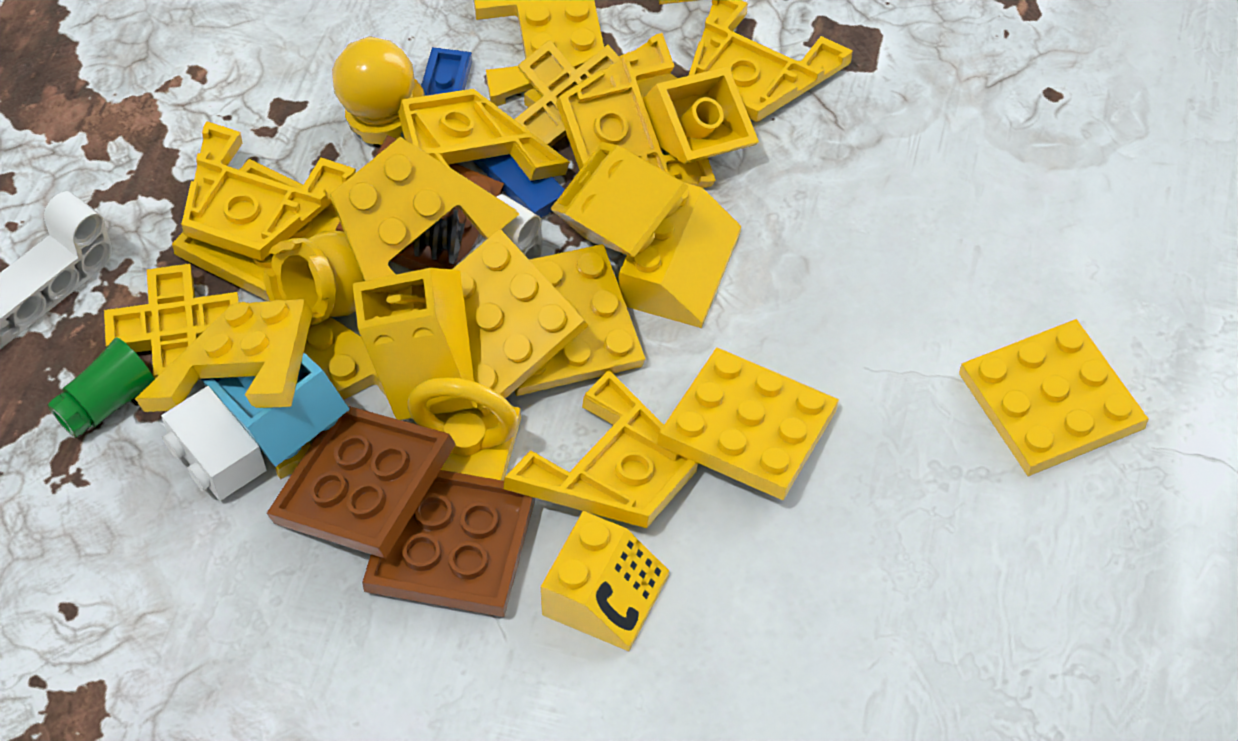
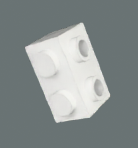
(212, 443)

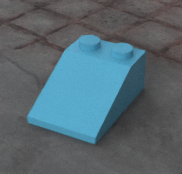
(284, 430)

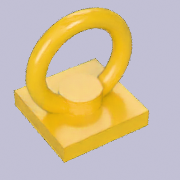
(481, 441)

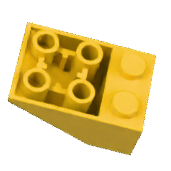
(619, 200)
(415, 334)

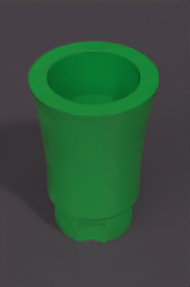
(101, 388)

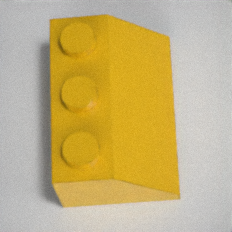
(683, 262)

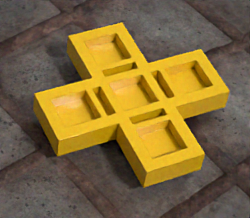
(551, 77)
(171, 317)

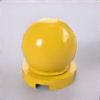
(370, 83)
(317, 271)

